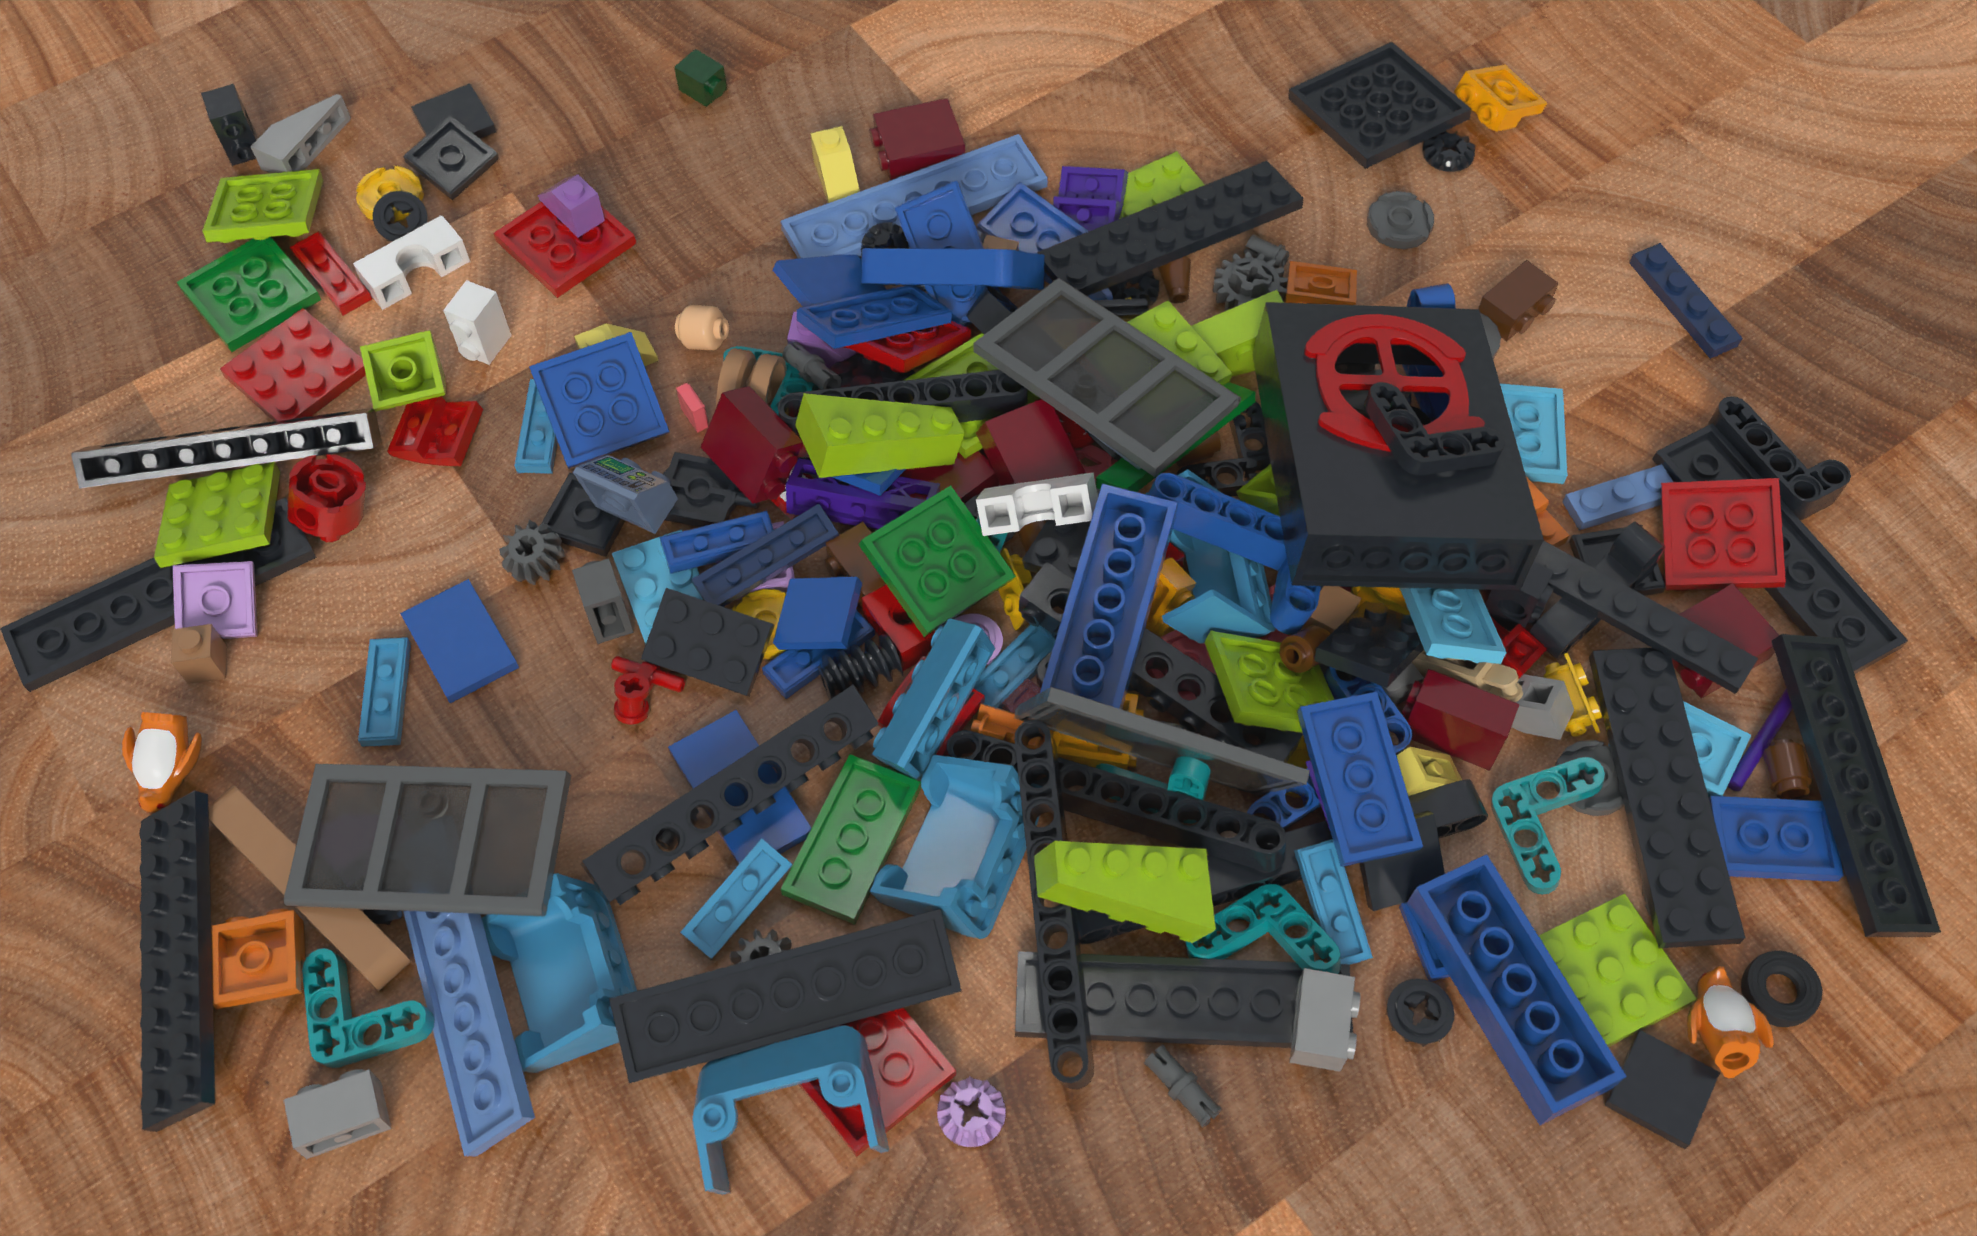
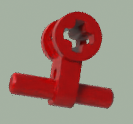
(635, 685)

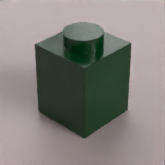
(701, 77)

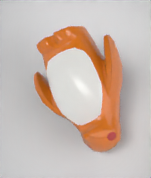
(160, 757)
(1727, 1024)

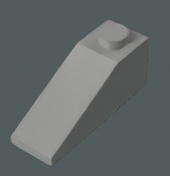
(300, 137)
(1543, 707)

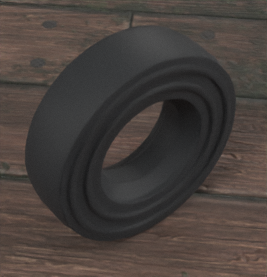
(1798, 971)

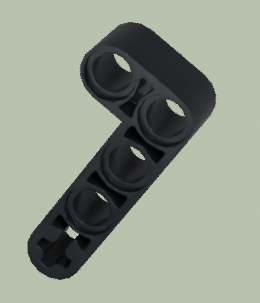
(1800, 488)
(1628, 562)

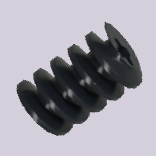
(860, 666)

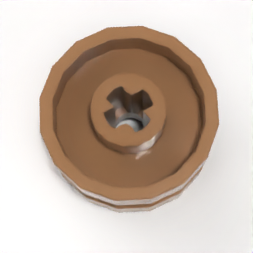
(743, 370)

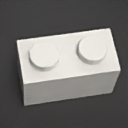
(477, 322)

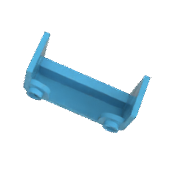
(1228, 593)
(832, 1055)

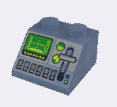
(627, 491)

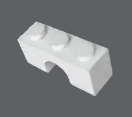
(430, 245)
(1016, 505)

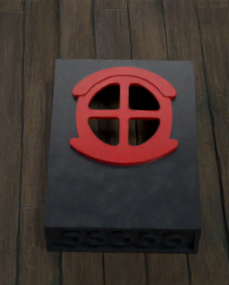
(1339, 490)

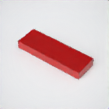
(331, 273)

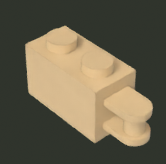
(1486, 676)

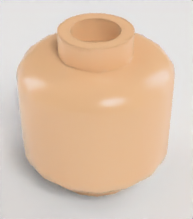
(701, 327)

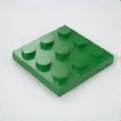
(248, 291)
(936, 560)

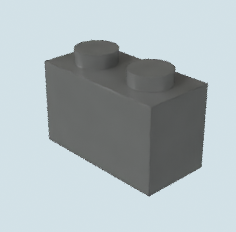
(602, 600)

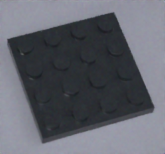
(1379, 104)

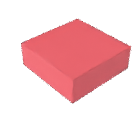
(692, 407)

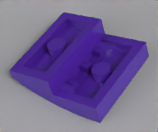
(1091, 195)

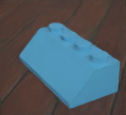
(934, 698)

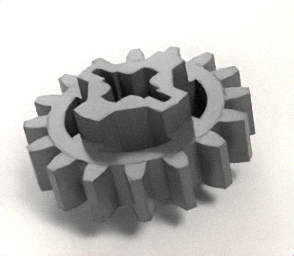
(1247, 280)

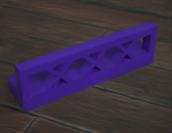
(850, 503)

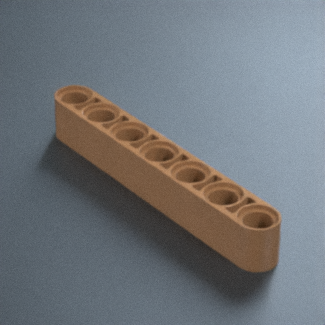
(273, 856)

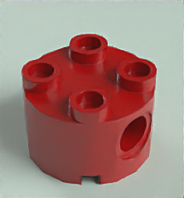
(326, 496)

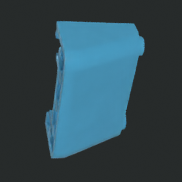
(963, 849)
(564, 973)

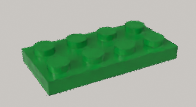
(851, 839)

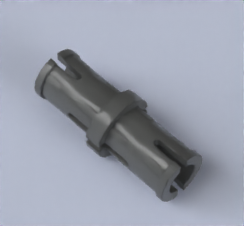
(811, 367)
(1183, 1086)

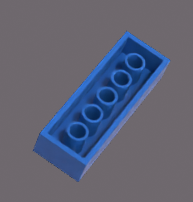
(1111, 596)
(1514, 990)

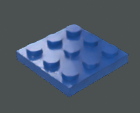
(599, 400)

